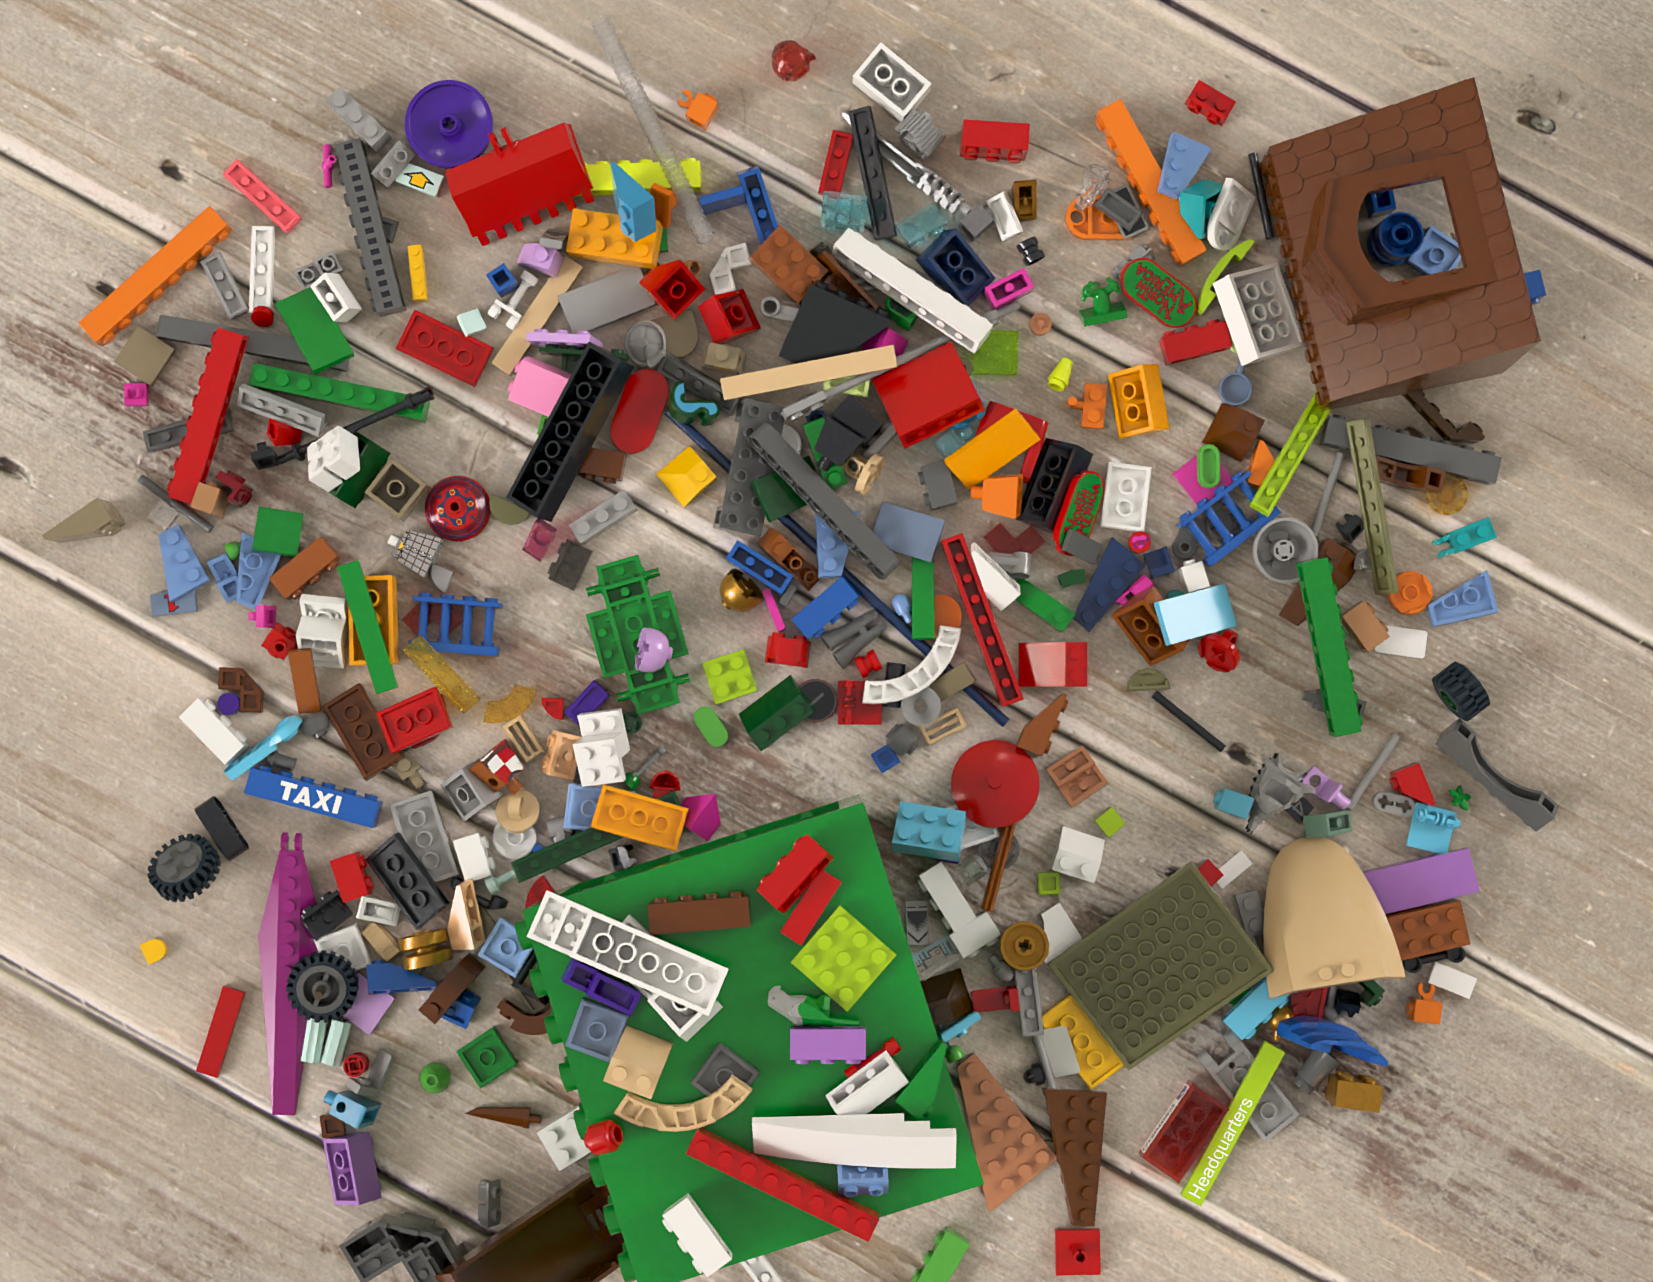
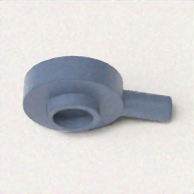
(1235, 387)

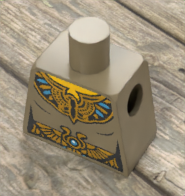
(724, 359)

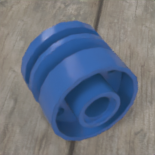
(1395, 239)

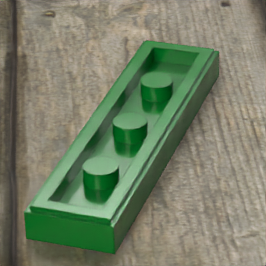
(923, 600)

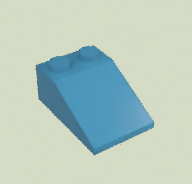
(633, 205)

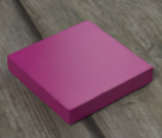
(1188, 480)

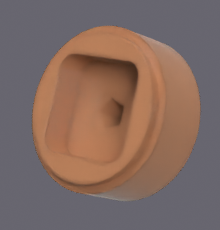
(1040, 324)

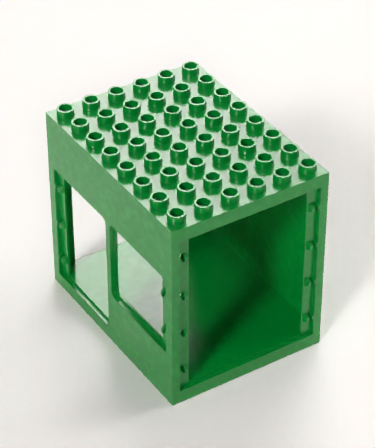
(652, 1165)

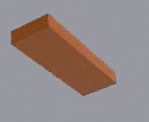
(304, 680)

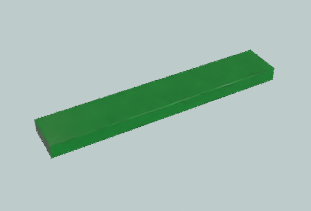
(367, 627)

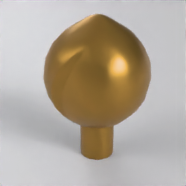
(1278, 1015)

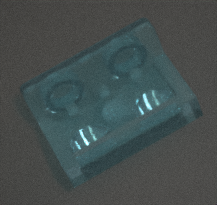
(921, 225)

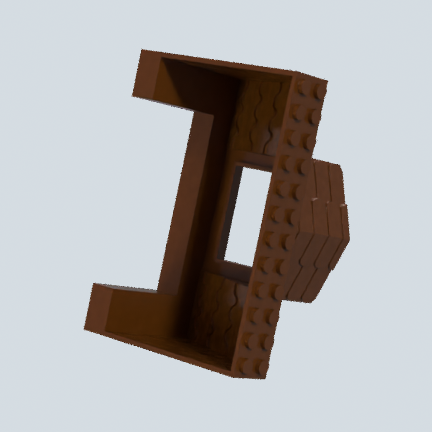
(1413, 333)

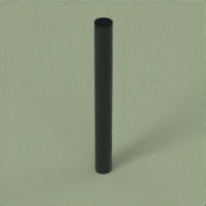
(1261, 196)
(1187, 720)

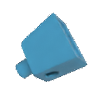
(352, 1108)

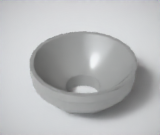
(930, 715)

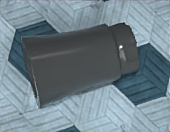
(1315, 1070)

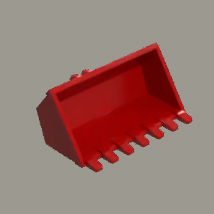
(520, 181)

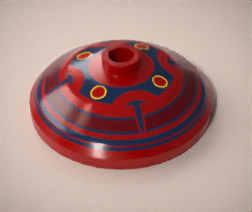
(472, 512)

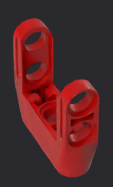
(997, 411)

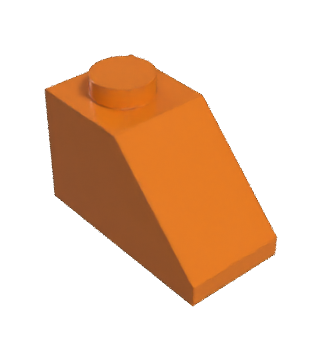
(1260, 464)

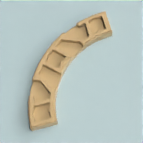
(684, 1116)

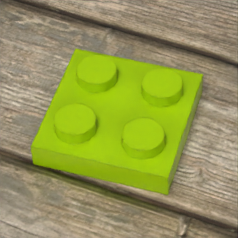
(729, 676)

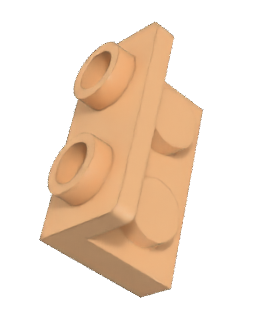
(560, 755)

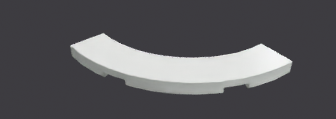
(920, 677)

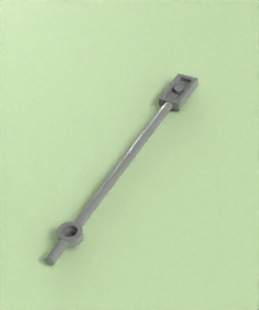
(815, 401)

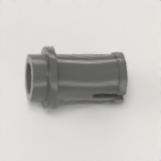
(281, 761)

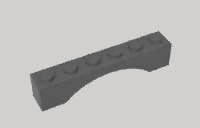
(1530, 805)

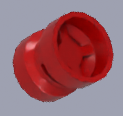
(868, 663)
(360, 1064)

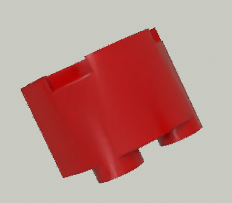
(787, 650)

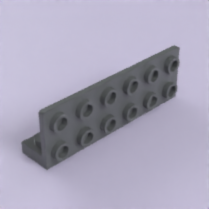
(741, 506)

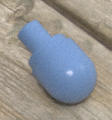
(903, 607)

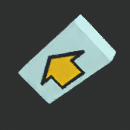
(420, 180)

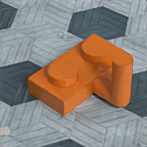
(1092, 405)

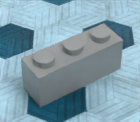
(358, 119)
(603, 517)

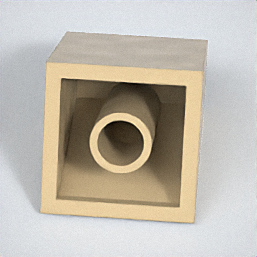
(638, 1062)

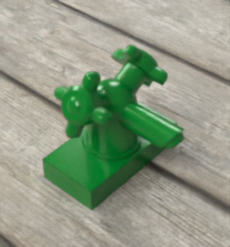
(1103, 309)

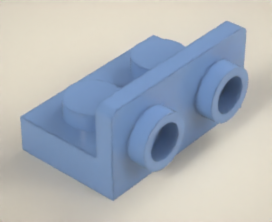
(862, 1180)

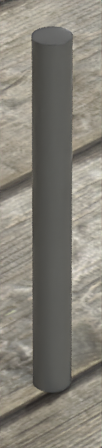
(175, 504)

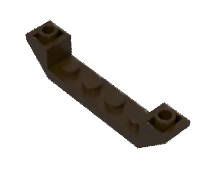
(1468, 433)

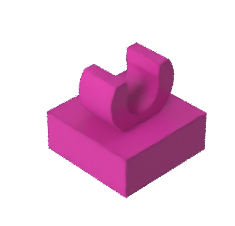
(136, 394)
(264, 616)

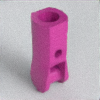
(1140, 585)

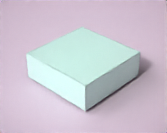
(471, 322)

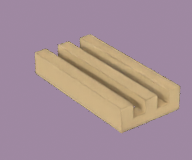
(959, 718)
(533, 754)

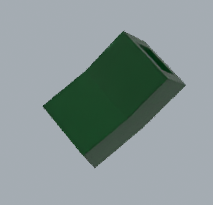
(1072, 577)

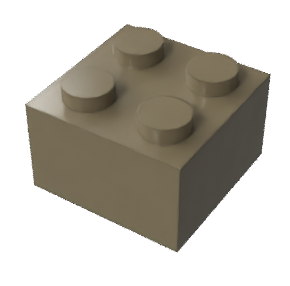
(397, 489)

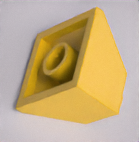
(687, 476)

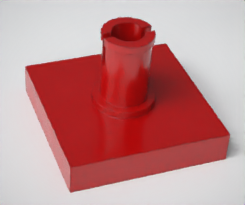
(1077, 1251)

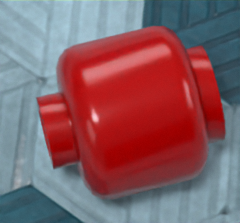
(603, 1137)

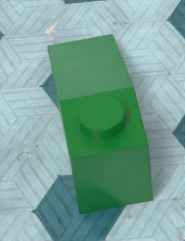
(835, 476)
(1044, 606)
(922, 1087)

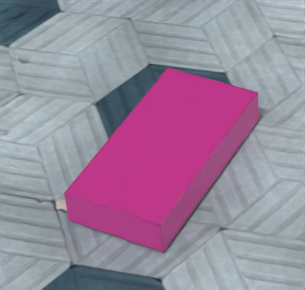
(773, 609)

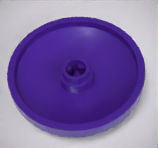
(448, 123)

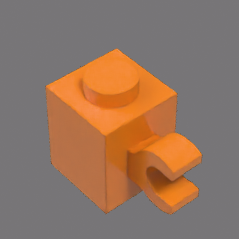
(700, 110)
(1424, 1008)

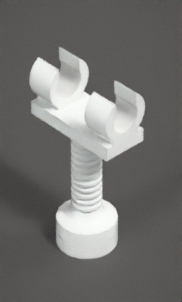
(495, 310)

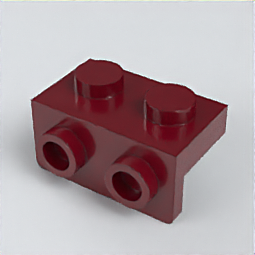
(242, 493)

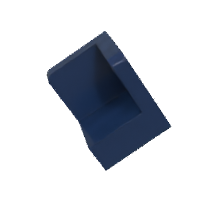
(1159, 562)

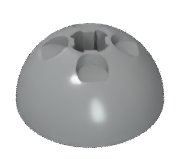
(1297, 545)

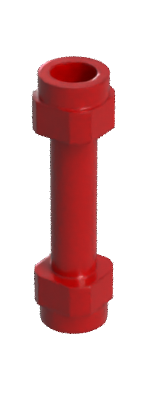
(890, 1046)

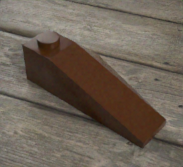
(1343, 571)

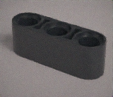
(221, 828)

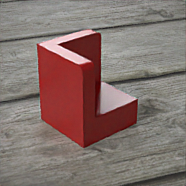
(283, 434)

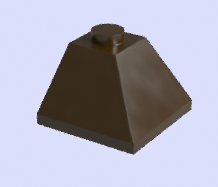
(947, 996)

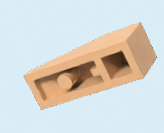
(465, 922)

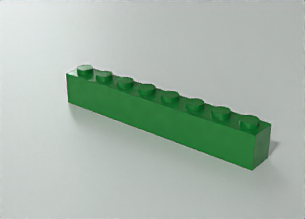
(331, 391)
(1329, 647)

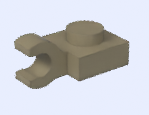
(408, 768)

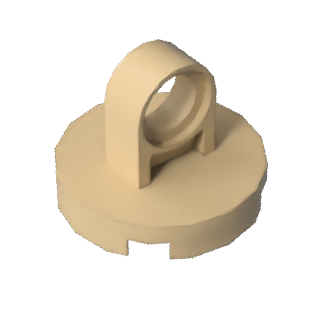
(866, 473)
(517, 811)

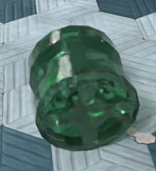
(630, 722)

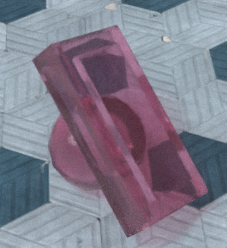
(539, 539)

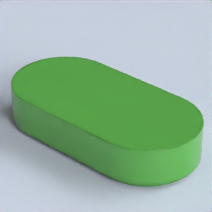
(1208, 466)
(711, 726)

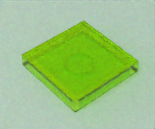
(997, 354)

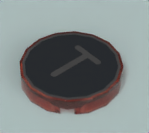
(822, 697)

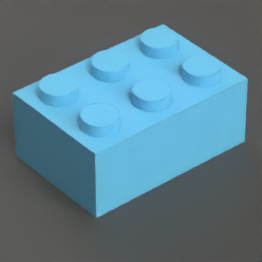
(929, 831)

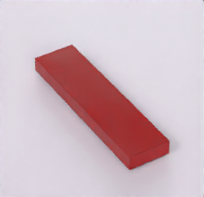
(220, 1031)

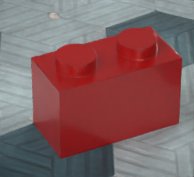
(352, 876)

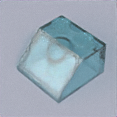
(843, 211)

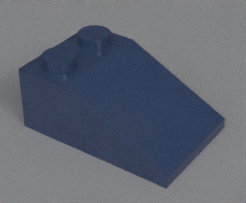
(955, 267)

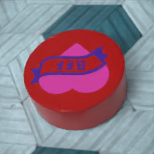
(1139, 542)

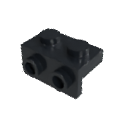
(325, 915)

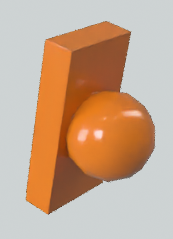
(664, 203)

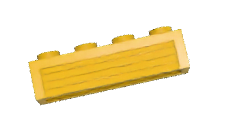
(417, 273)

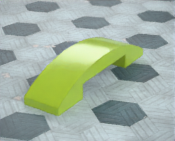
(1206, 294)

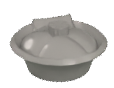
(645, 343)

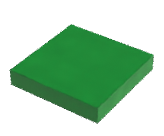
(277, 531)
(487, 1057)

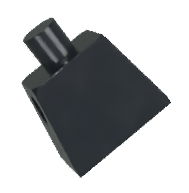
(837, 443)

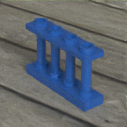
(1230, 540)
(465, 645)

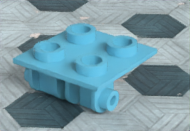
(1431, 828)

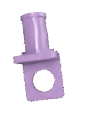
(1327, 789)

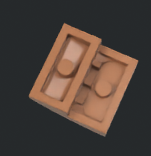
(1077, 776)

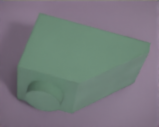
(1327, 823)

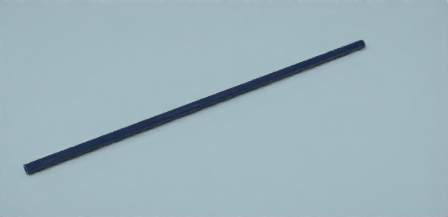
(863, 591)

